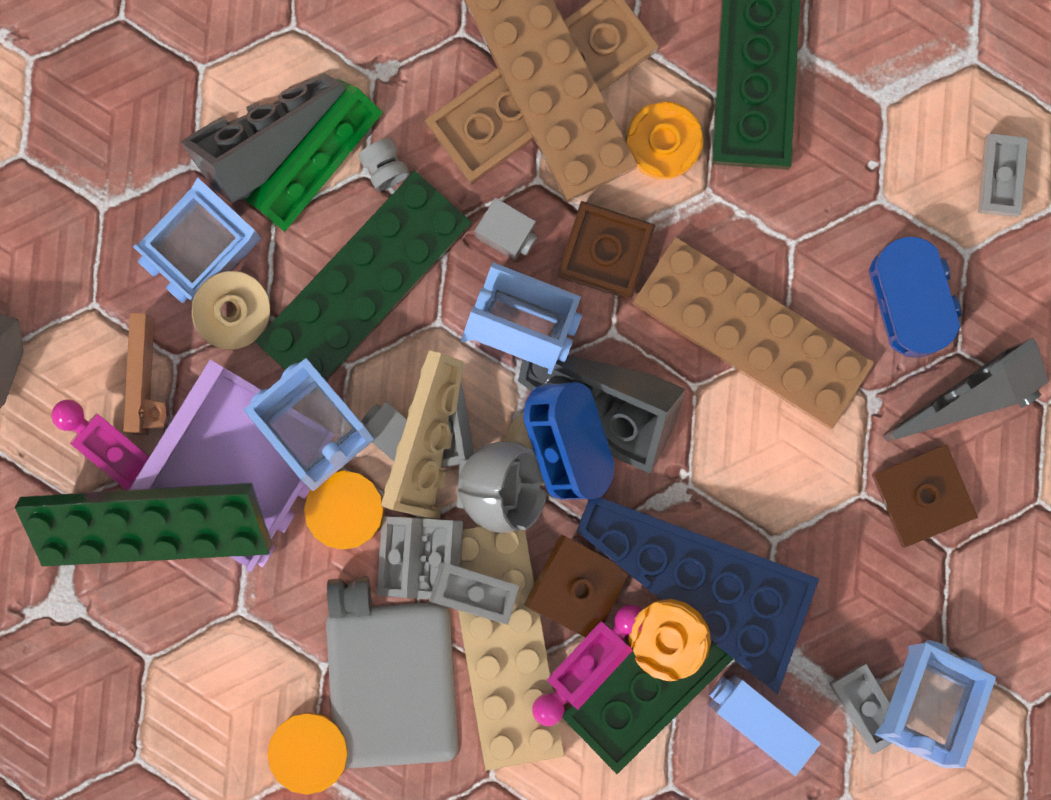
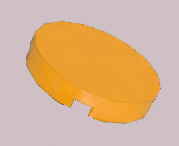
(664, 140)
(344, 510)
(671, 640)
(307, 753)

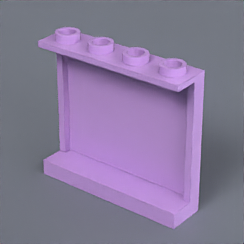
(218, 445)

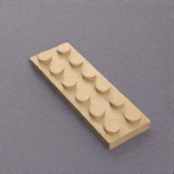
(507, 661)

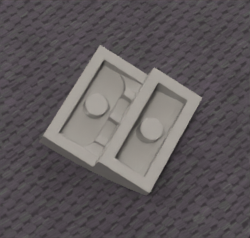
(413, 553)

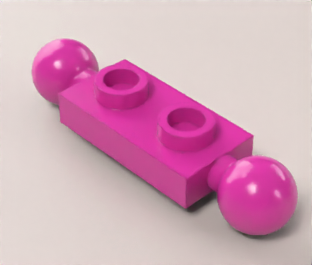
(100, 442)
(586, 667)

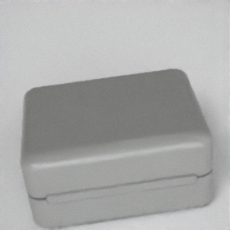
(394, 685)

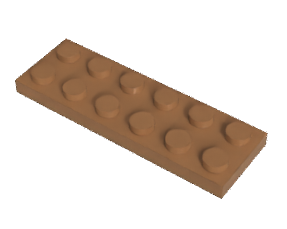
(554, 93)
(484, 121)
(753, 333)

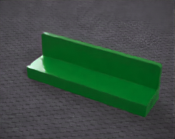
(315, 158)

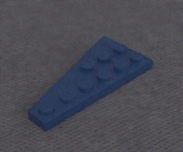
(746, 600)

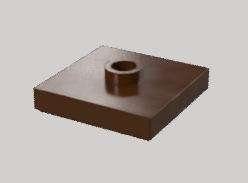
(606, 250)
(924, 496)
(576, 587)

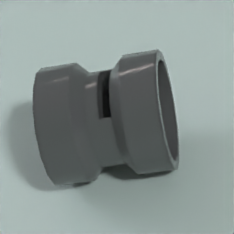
(349, 597)

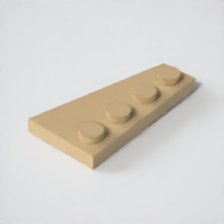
(426, 435)

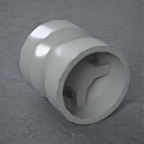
(384, 164)

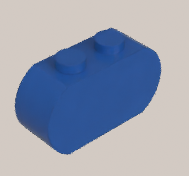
(915, 297)
(569, 441)

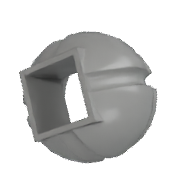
(501, 487)

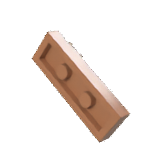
(140, 411)

